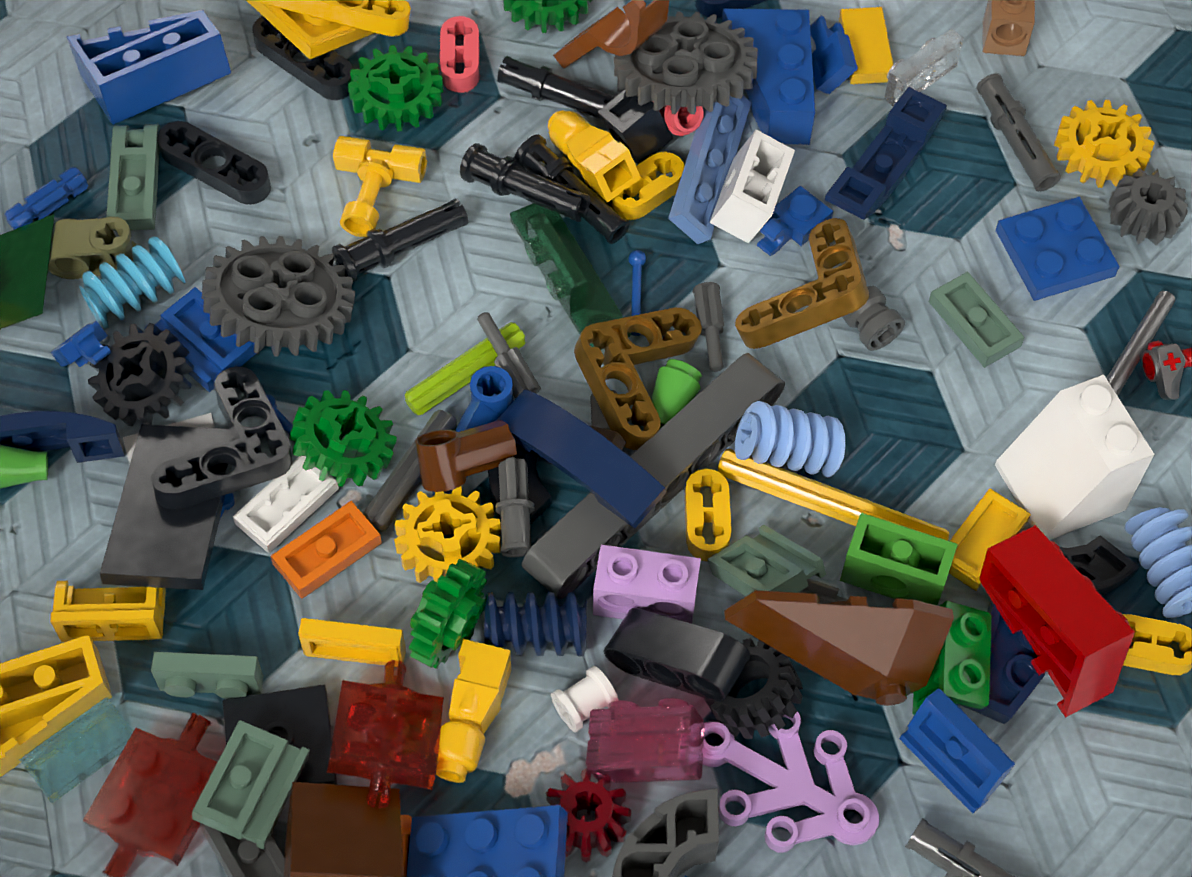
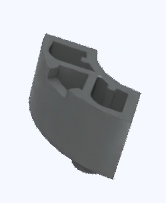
(672, 838)

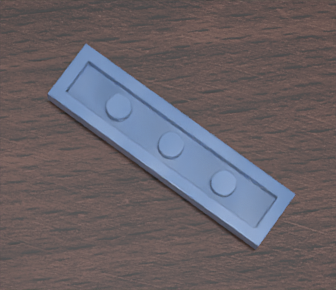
(707, 168)

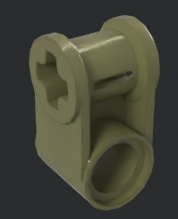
(86, 244)

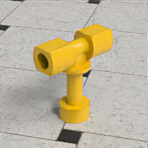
(376, 171)

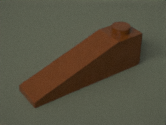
(855, 646)

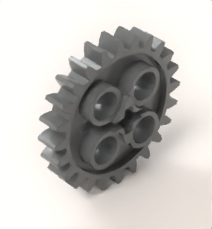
(689, 65)
(277, 295)

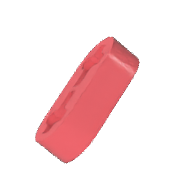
(452, 54)

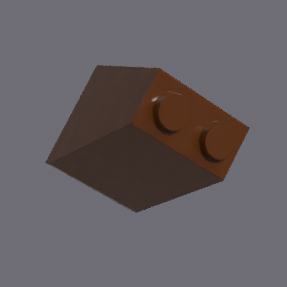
(340, 835)

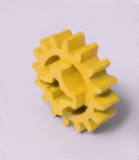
(1103, 143)
(452, 514)

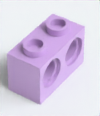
(646, 582)

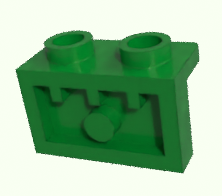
(963, 661)

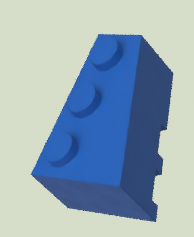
(150, 64)
(784, 83)

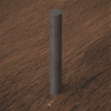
(1140, 340)

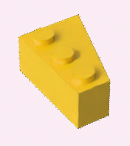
(46, 694)

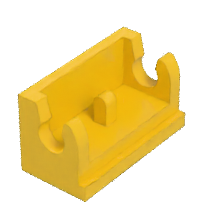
(108, 613)

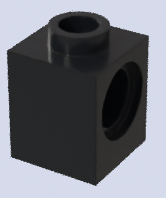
(635, 126)

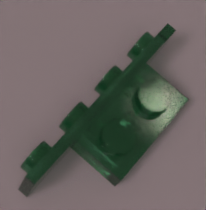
(564, 266)

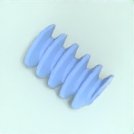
(790, 438)
(1166, 556)

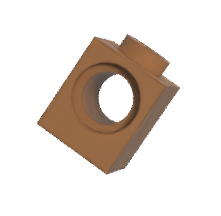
(1008, 26)

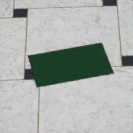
(24, 270)

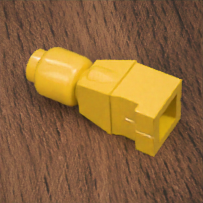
(595, 153)
(473, 707)

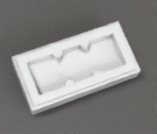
(284, 505)

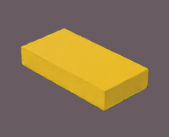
(869, 43)
(988, 524)
(351, 642)

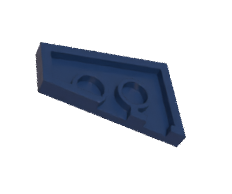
(1010, 670)

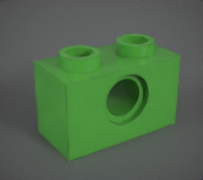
(897, 561)

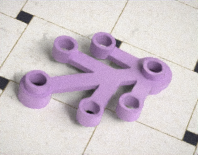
(794, 788)

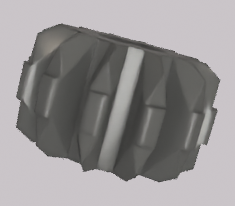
(1147, 206)

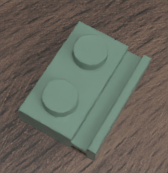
(766, 564)
(250, 784)

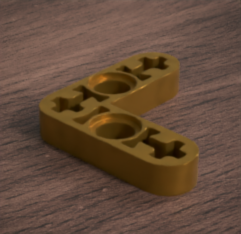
(829, 297)
(619, 364)

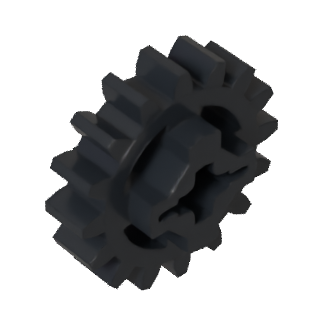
(141, 375)

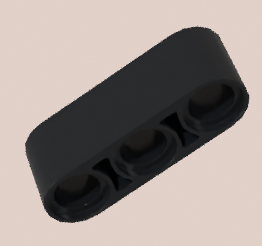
(677, 654)

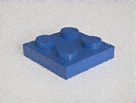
(1057, 248)

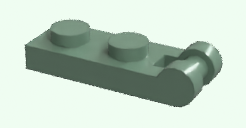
(134, 176)

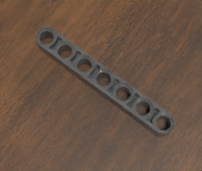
(681, 447)

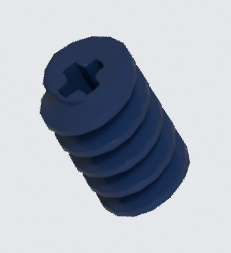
(536, 623)

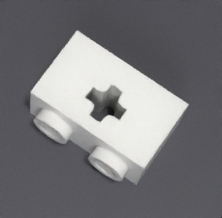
(752, 186)

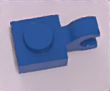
(833, 57)
(793, 219)
(82, 346)

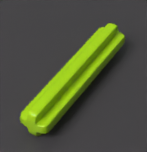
(459, 371)

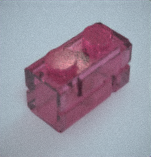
(646, 742)

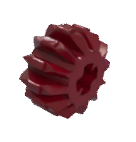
(608, 808)

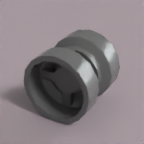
(876, 321)

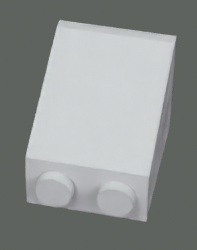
(1076, 460)

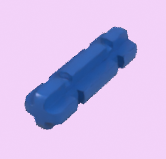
(47, 198)

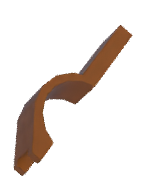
(617, 31)

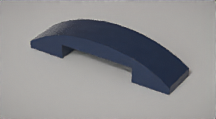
(889, 156)
(51, 430)
(584, 456)

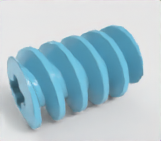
(130, 280)

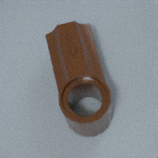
(450, 456)

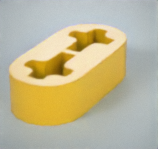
(651, 190)
(697, 515)
(1152, 642)

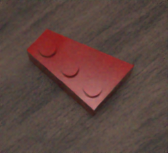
(1061, 616)

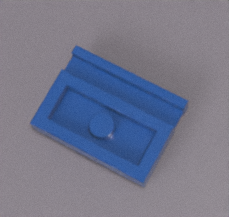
(206, 346)
(956, 750)

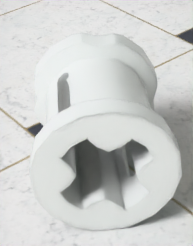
(587, 694)

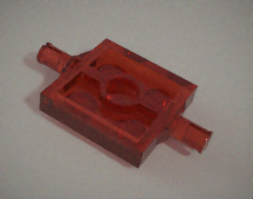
(386, 734)
(152, 796)

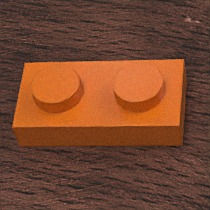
(326, 549)

